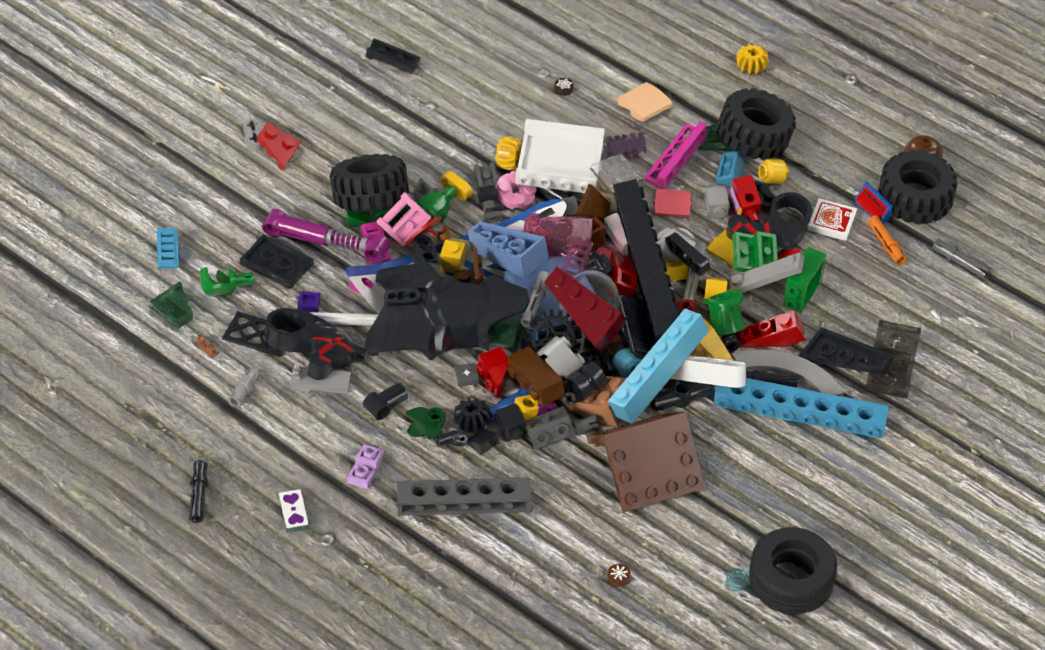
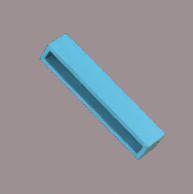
(658, 366)

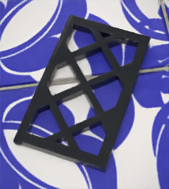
(243, 340)

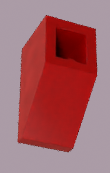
(493, 368)

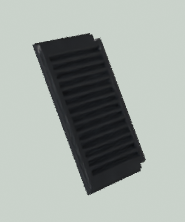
(637, 326)

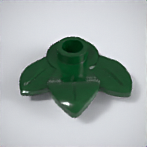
(425, 422)

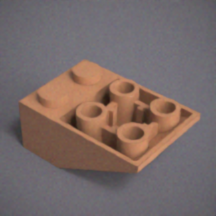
(598, 403)

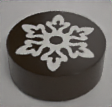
(563, 86)

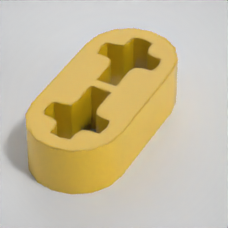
(463, 189)

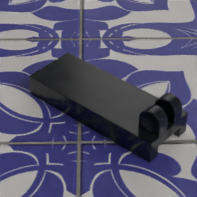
(393, 56)

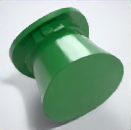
(725, 312)

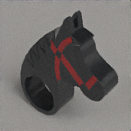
(787, 234)
(314, 336)

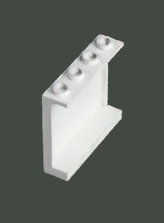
(559, 155)

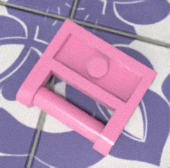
(408, 224)

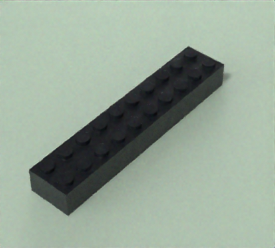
(646, 256)

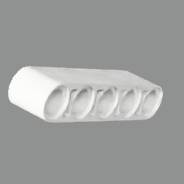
(712, 371)

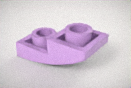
(365, 466)

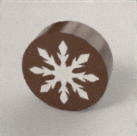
(619, 575)

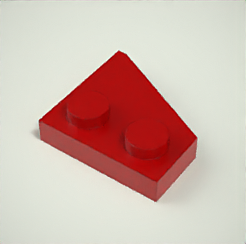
(278, 144)

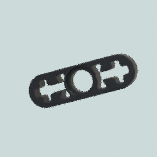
(687, 254)

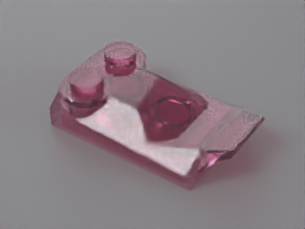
(559, 231)

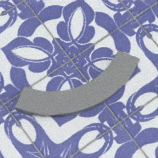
(790, 364)

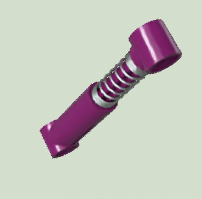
(279, 223)

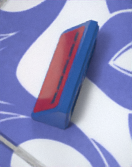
(873, 203)

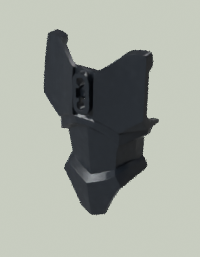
(436, 313)

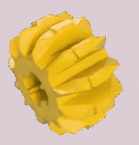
(752, 58)
(508, 153)

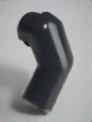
(453, 437)

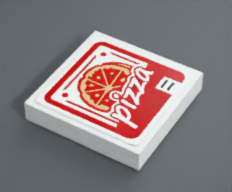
(832, 219)

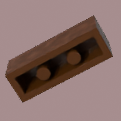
(535, 376)

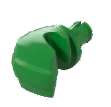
(437, 203)
(226, 284)

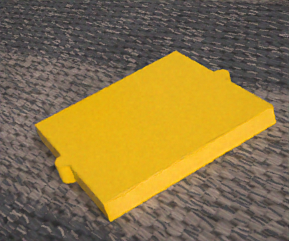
(722, 248)

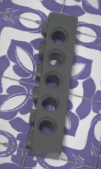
(463, 496)

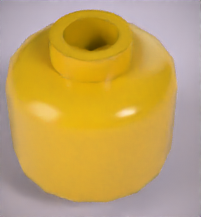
(773, 171)

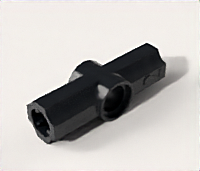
(681, 394)

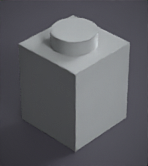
(716, 202)

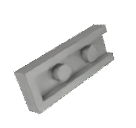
(336, 382)

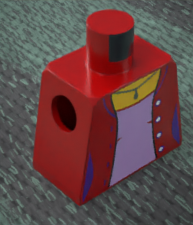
(745, 198)

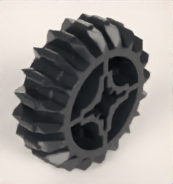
(546, 320)

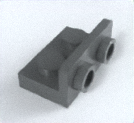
(549, 427)

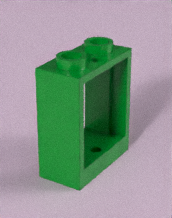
(803, 285)

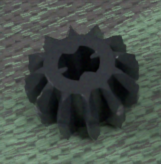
(472, 415)

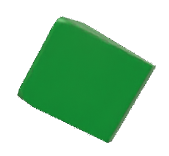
(356, 218)

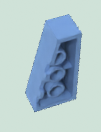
(509, 248)

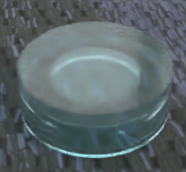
(737, 580)

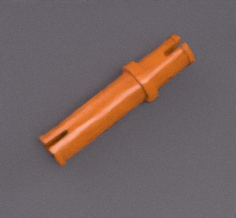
(890, 245)

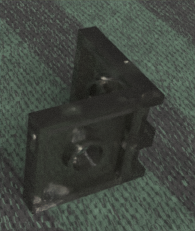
(903, 354)

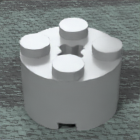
(561, 358)

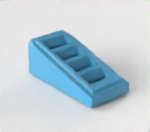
(169, 237)

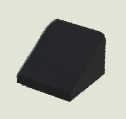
(483, 440)

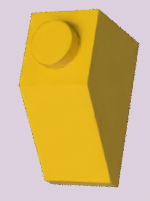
(454, 254)
(714, 286)

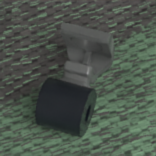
(488, 197)

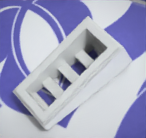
(616, 233)

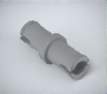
(243, 388)

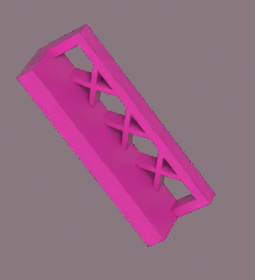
(678, 159)

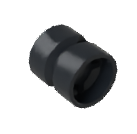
(590, 378)

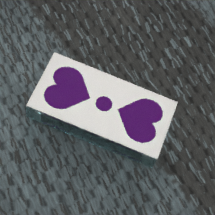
(293, 511)

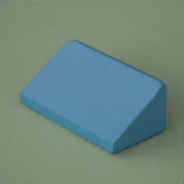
(730, 167)

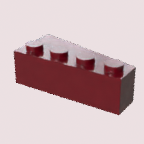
(589, 311)

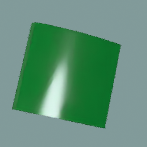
(753, 250)

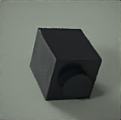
(510, 422)

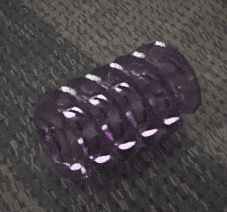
(625, 145)

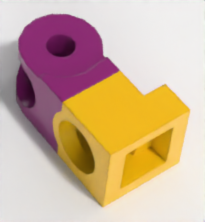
(531, 408)

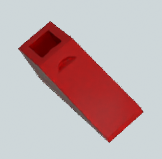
(623, 274)
(773, 332)

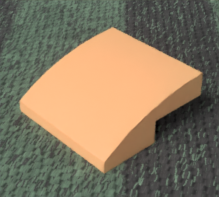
(644, 101)

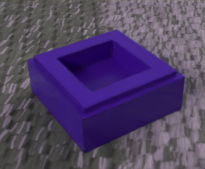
(309, 301)

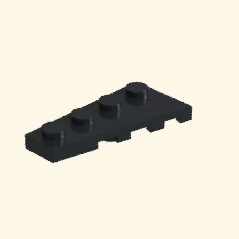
(843, 352)

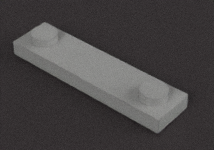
(768, 273)

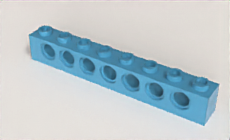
(805, 407)

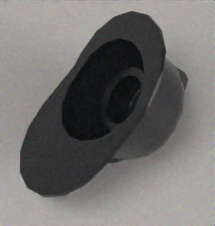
(598, 262)

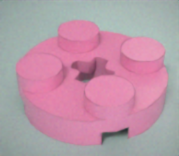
(514, 200)

